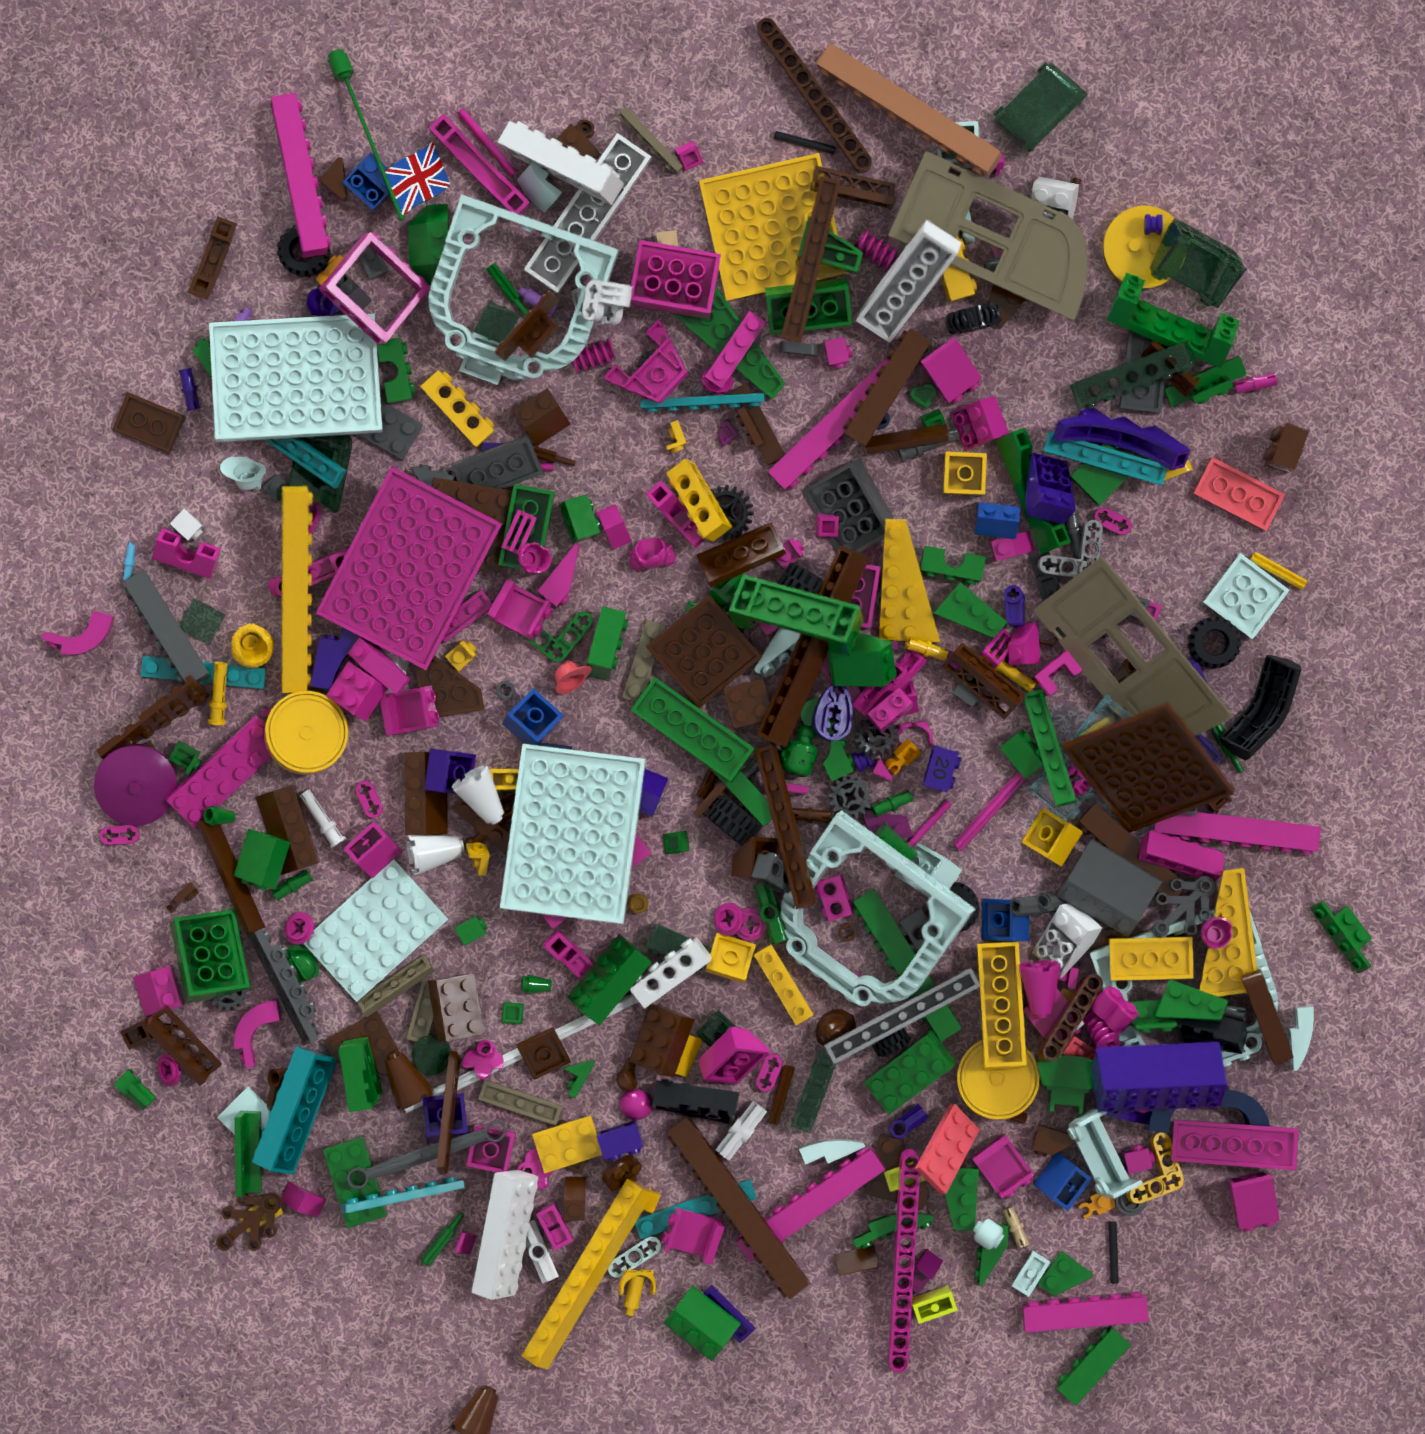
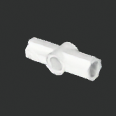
(741, 1130)
(543, 1264)

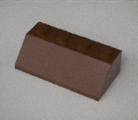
(424, 809)
(286, 820)

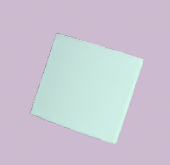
(537, 188)
(246, 1101)

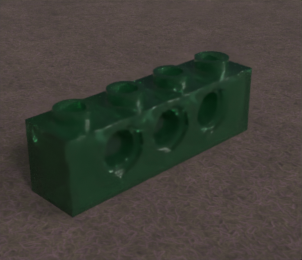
(813, 1092)

